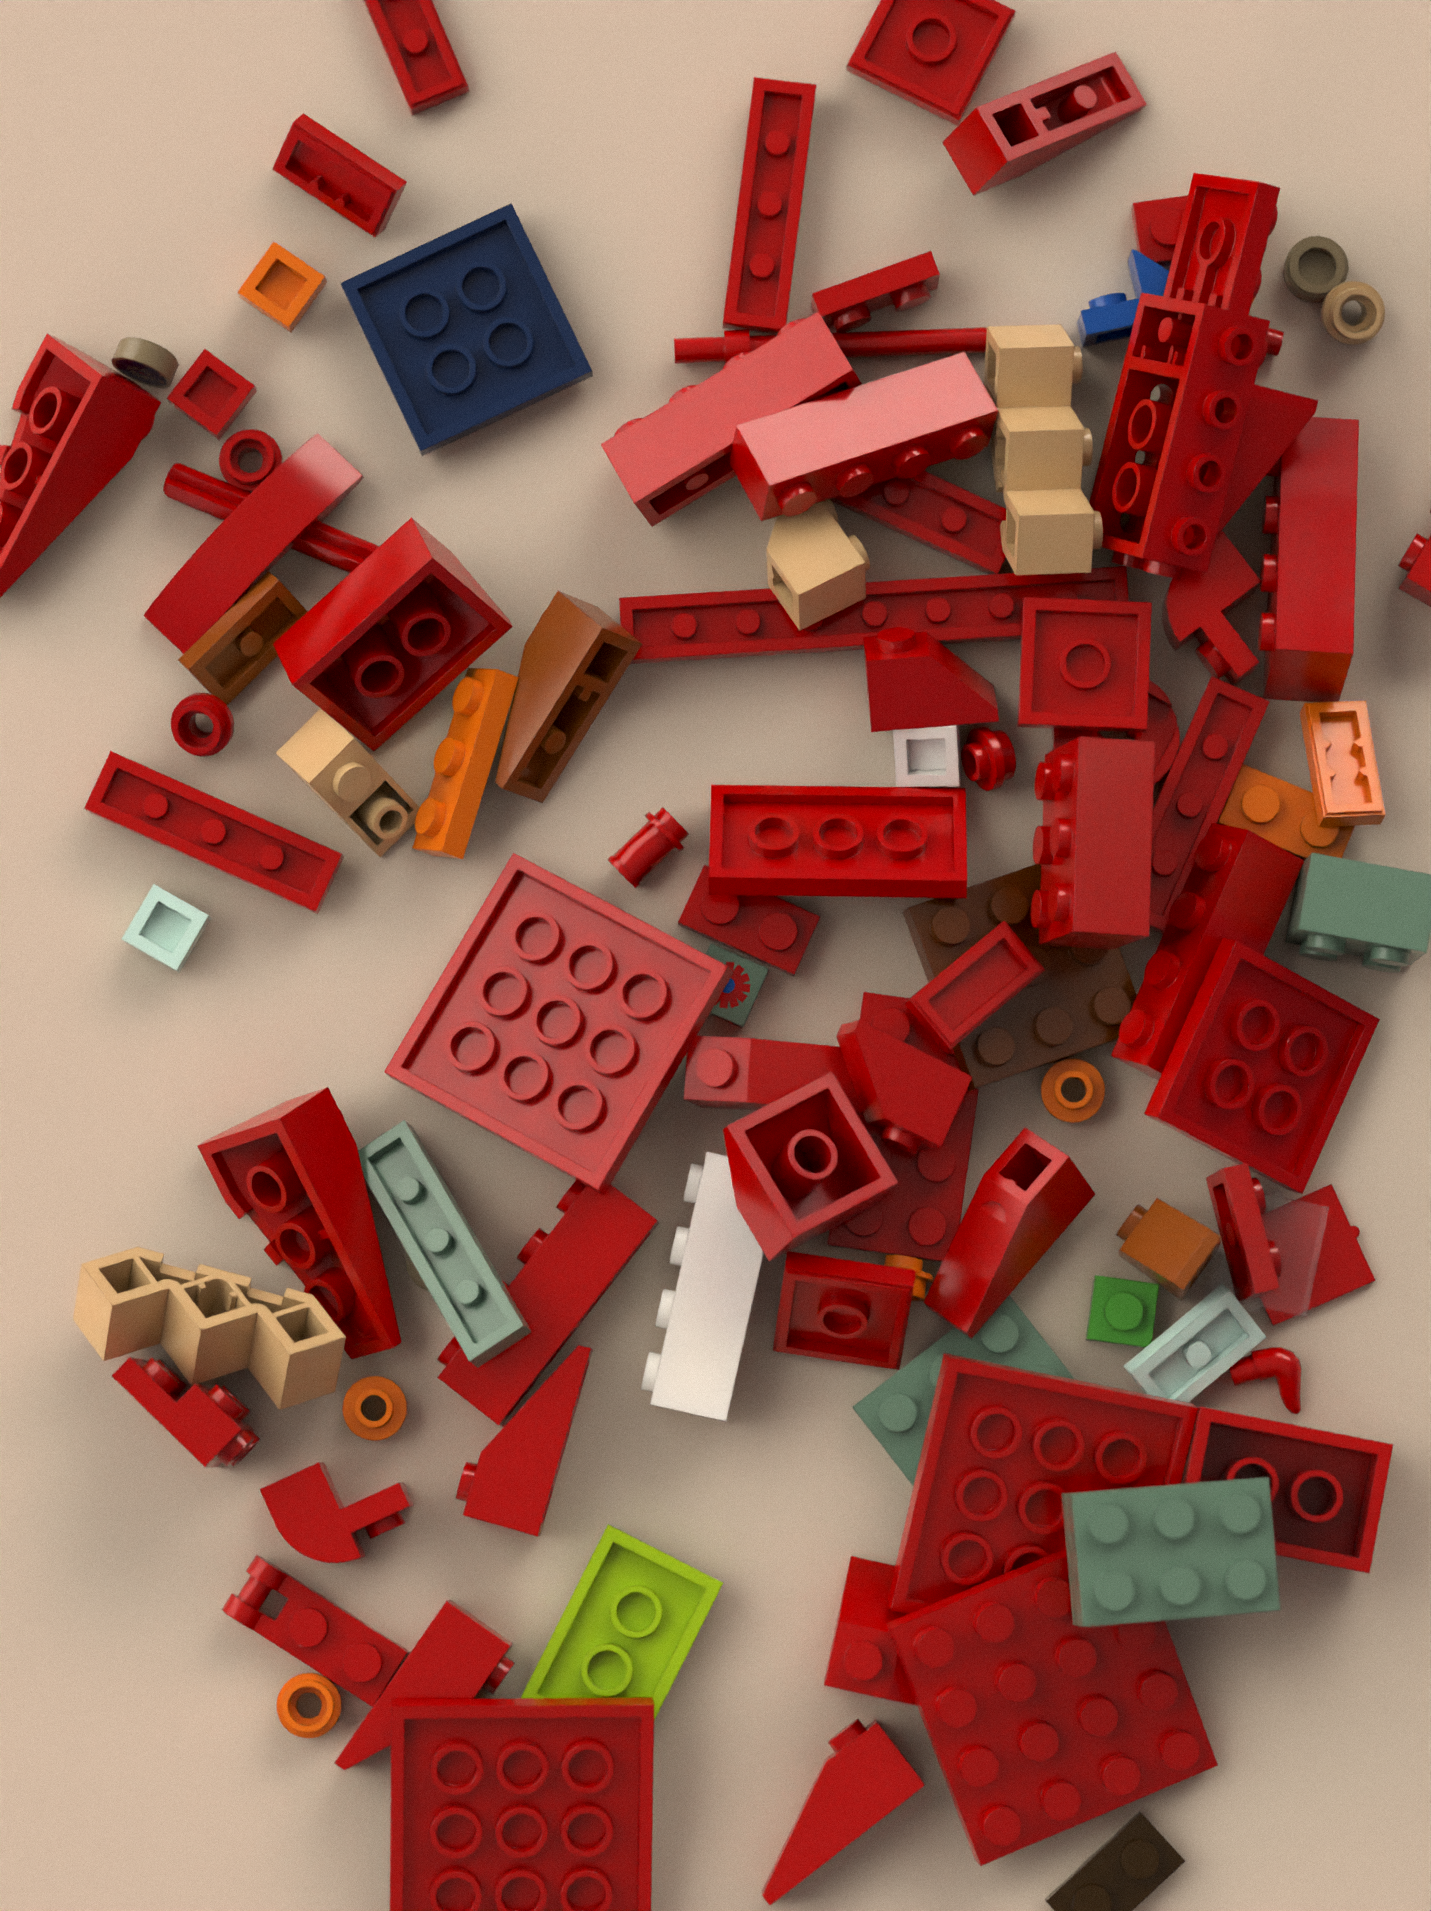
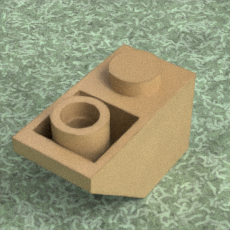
(815, 565)
(349, 782)

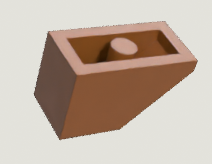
(1167, 1246)

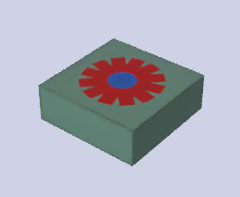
(742, 988)

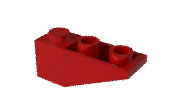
(1006, 1230)

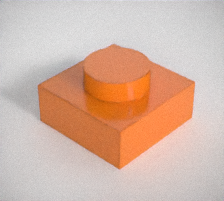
(282, 287)

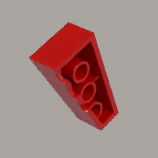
(1311, 564)

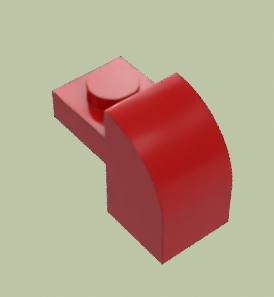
(1198, 606)
(318, 1524)

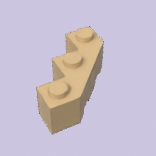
(1040, 450)
(209, 1324)

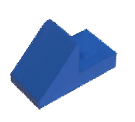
(1112, 314)

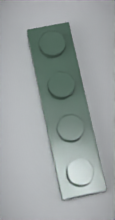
(441, 1244)

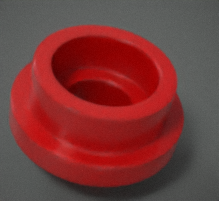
(242, 443)
(188, 734)
(988, 758)

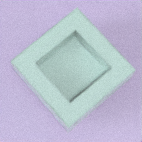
(166, 928)

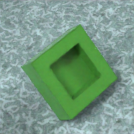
(1122, 1311)

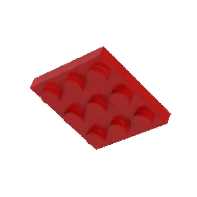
(1262, 1065)

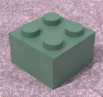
(1360, 912)

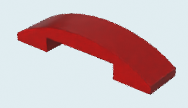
(252, 540)

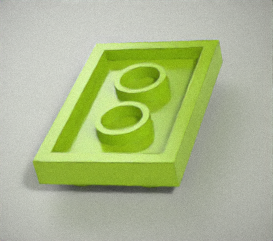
(625, 1625)

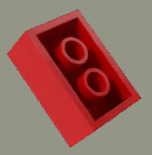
(1094, 843)
(1321, 1482)

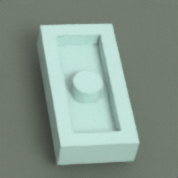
(1196, 1348)

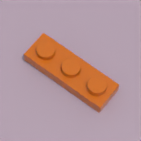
(464, 762)

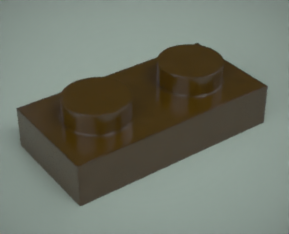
(1120, 1871)

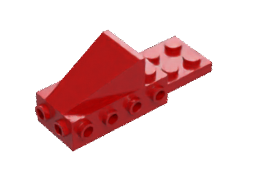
(1212, 424)

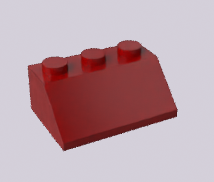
(391, 635)

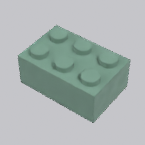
(1170, 1552)

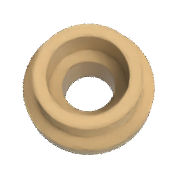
(1371, 312)

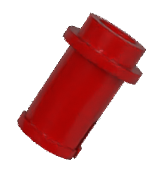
(648, 847)

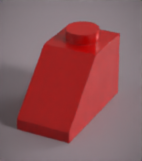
(922, 684)
(901, 1087)

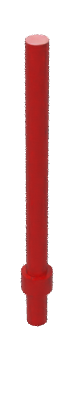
(851, 343)

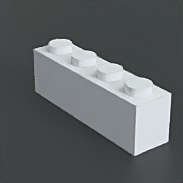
(711, 1300)

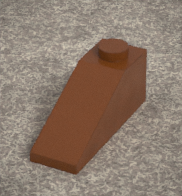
(561, 688)

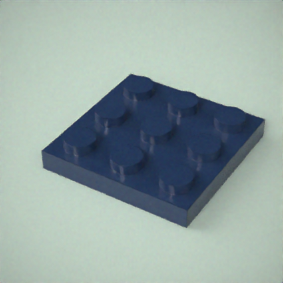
(466, 329)

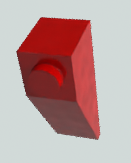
(1041, 122)
(758, 1071)
(523, 1460)
(448, 1662)
(849, 1795)

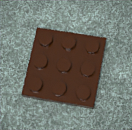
(1057, 1015)

